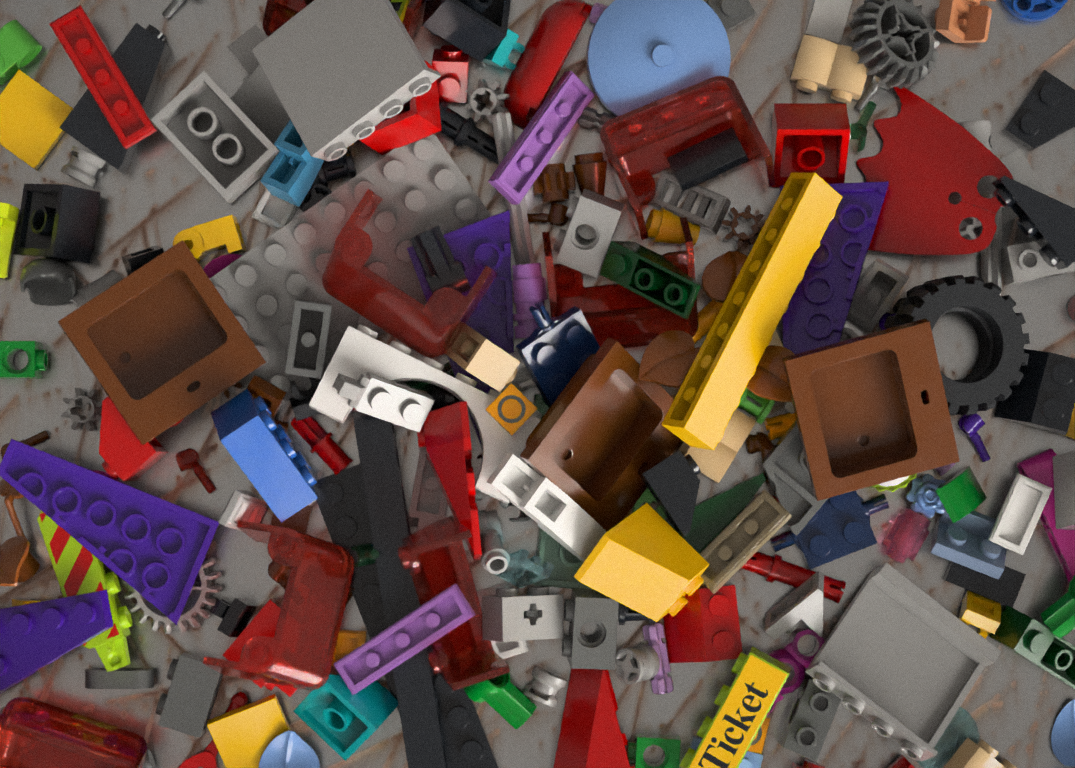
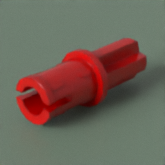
(322, 444)

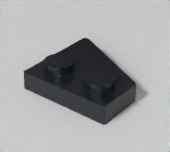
(1043, 113)

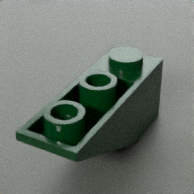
(650, 276)
(1037, 645)

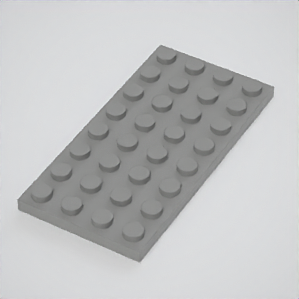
(418, 192)

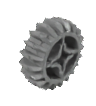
(204, 588)

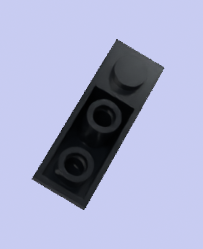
(1041, 217)

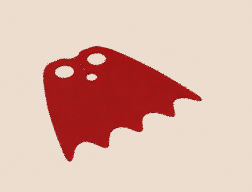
(925, 162)

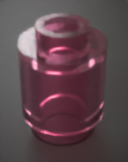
(906, 536)

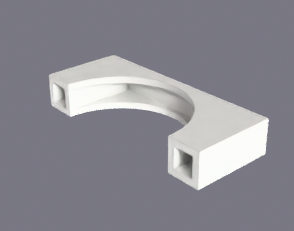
(363, 353)

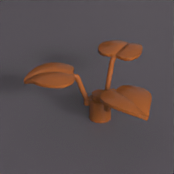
(673, 351)
(16, 560)

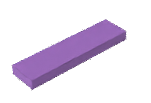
(541, 138)
(404, 639)

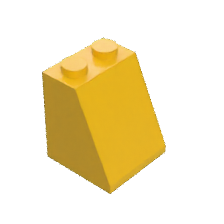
(644, 565)

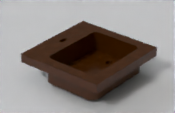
(157, 338)
(865, 409)
(603, 435)

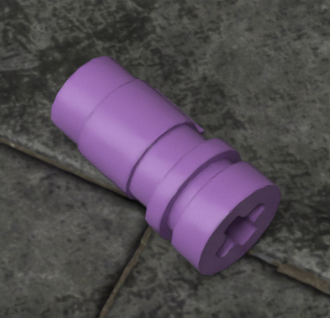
(528, 289)

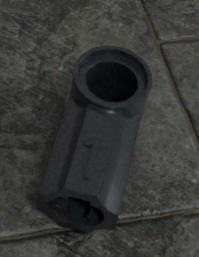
(438, 262)

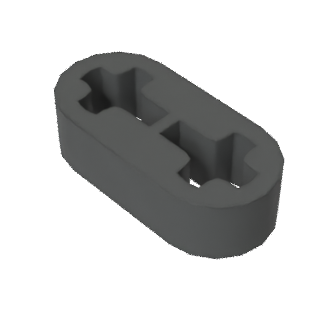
(119, 679)

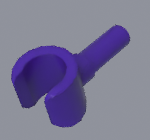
(970, 425)

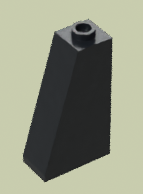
(142, 62)

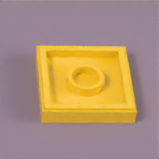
(30, 119)
(247, 731)

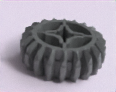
(894, 41)

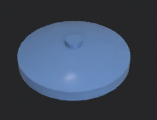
(654, 50)

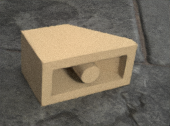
(483, 358)

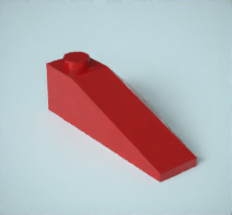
(450, 456)

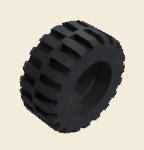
(997, 331)

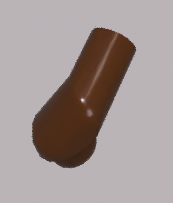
(759, 443)

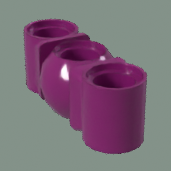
(798, 661)

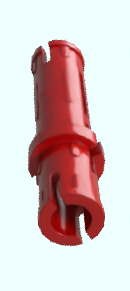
(776, 569)

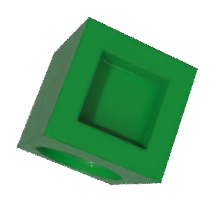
(36, 360)
(669, 743)

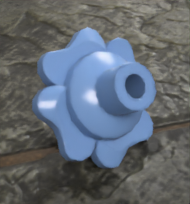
(925, 497)

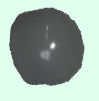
(48, 281)

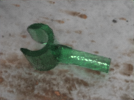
(859, 130)
(366, 554)

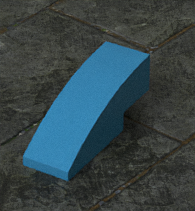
(292, 169)

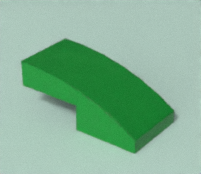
(961, 494)

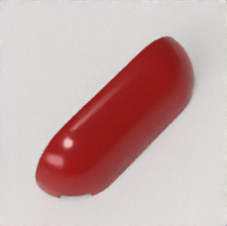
(543, 58)

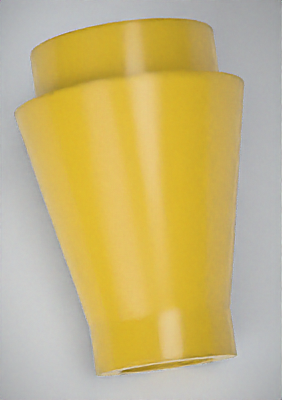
(665, 227)

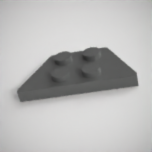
(790, 479)

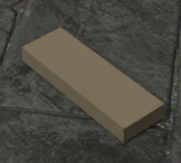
(742, 539)

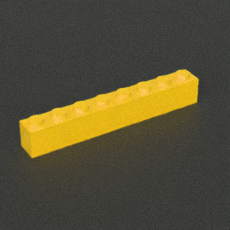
(752, 311)

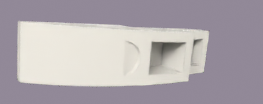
(547, 506)

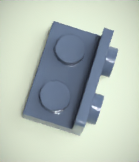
(968, 543)

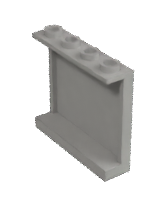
(343, 71)
(901, 661)

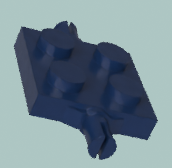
(556, 349)
(835, 529)

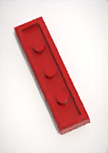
(103, 77)

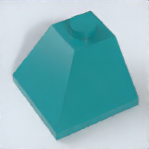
(345, 718)

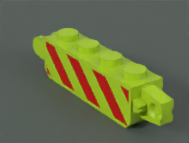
(84, 573)

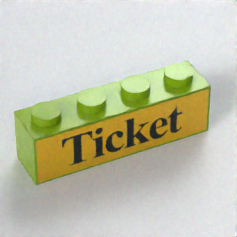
(740, 712)

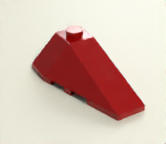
(590, 724)

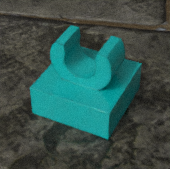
(499, 55)

